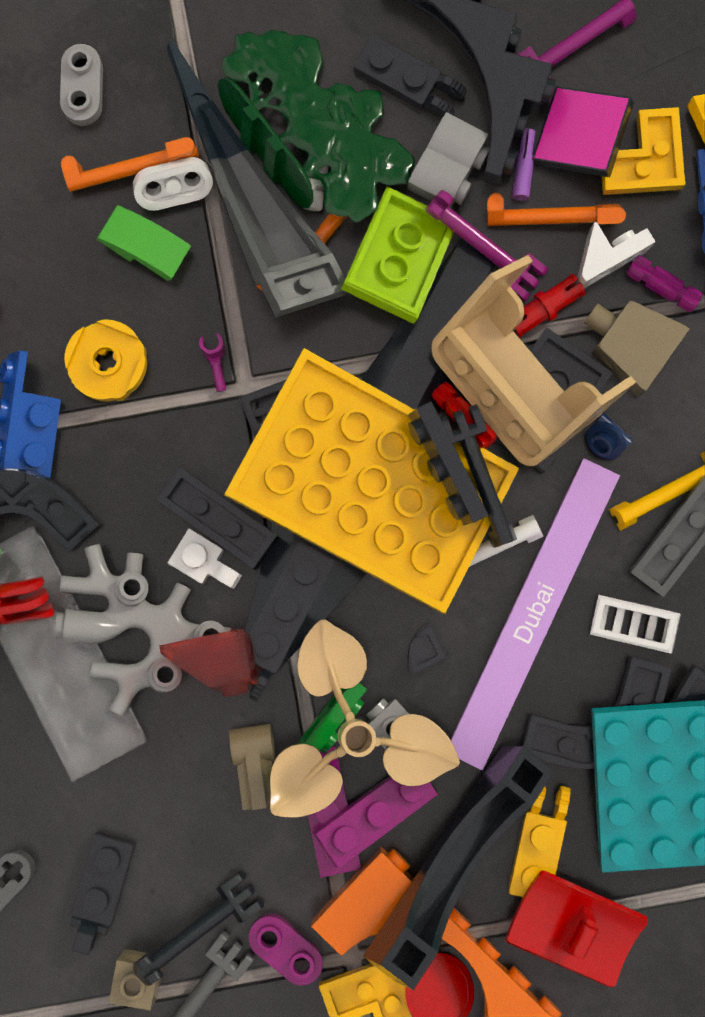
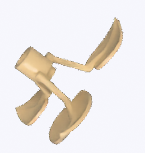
(303, 779)

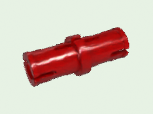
(549, 303)

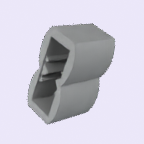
(450, 160)

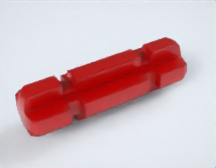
(448, 399)

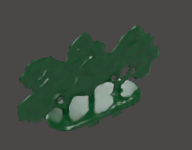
(325, 123)

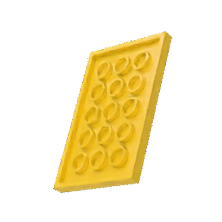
(355, 482)

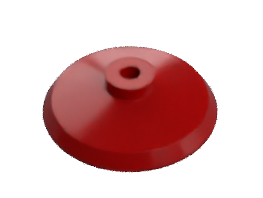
(443, 990)

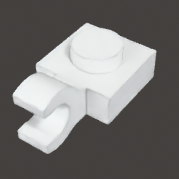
(200, 559)

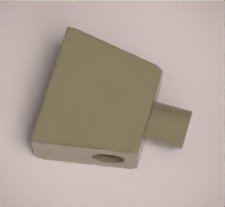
(635, 342)

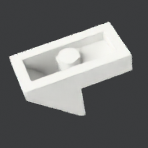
(601, 259)

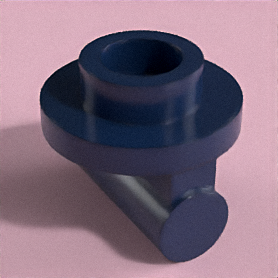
(607, 438)

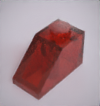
(217, 660)

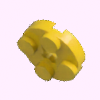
(97, 340)

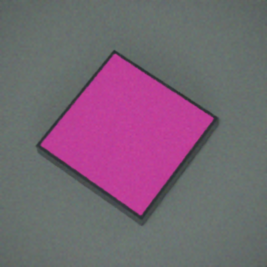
(583, 131)

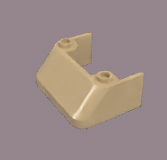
(507, 380)

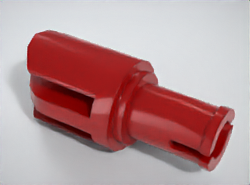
(24, 601)

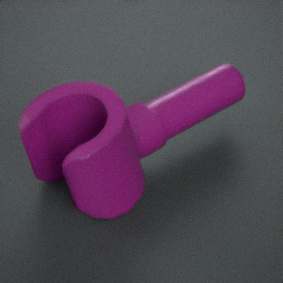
(214, 357)

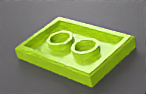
(398, 256)

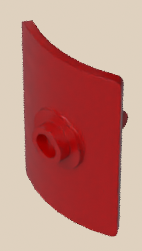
(575, 928)

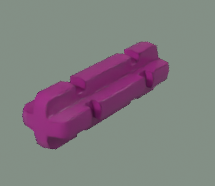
(664, 283)

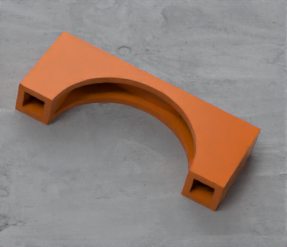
(370, 898)

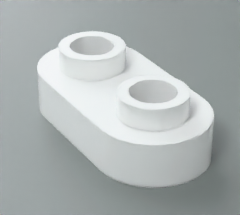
(173, 186)

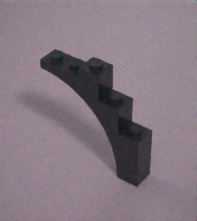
(510, 80)

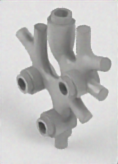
(161, 623)

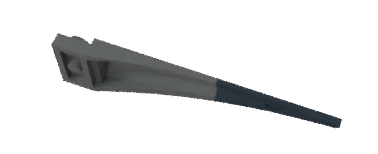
(277, 243)

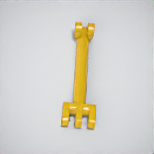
(629, 512)

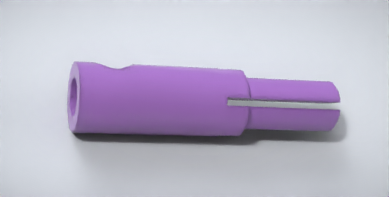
(524, 167)

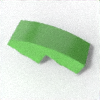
(144, 241)

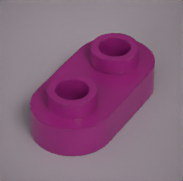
(289, 946)

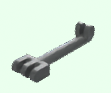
(222, 965)

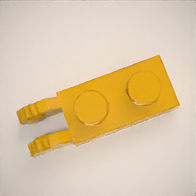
(539, 842)

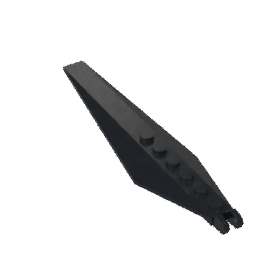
(302, 580)

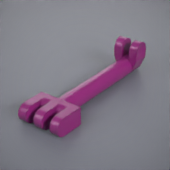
(621, 12)
(440, 210)

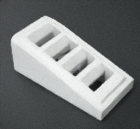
(669, 633)

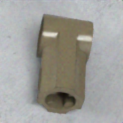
(253, 755)

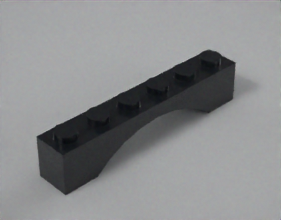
(418, 921)

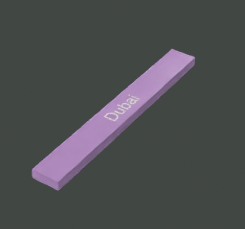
(532, 613)

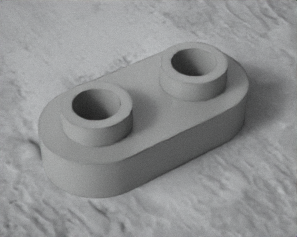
(81, 82)

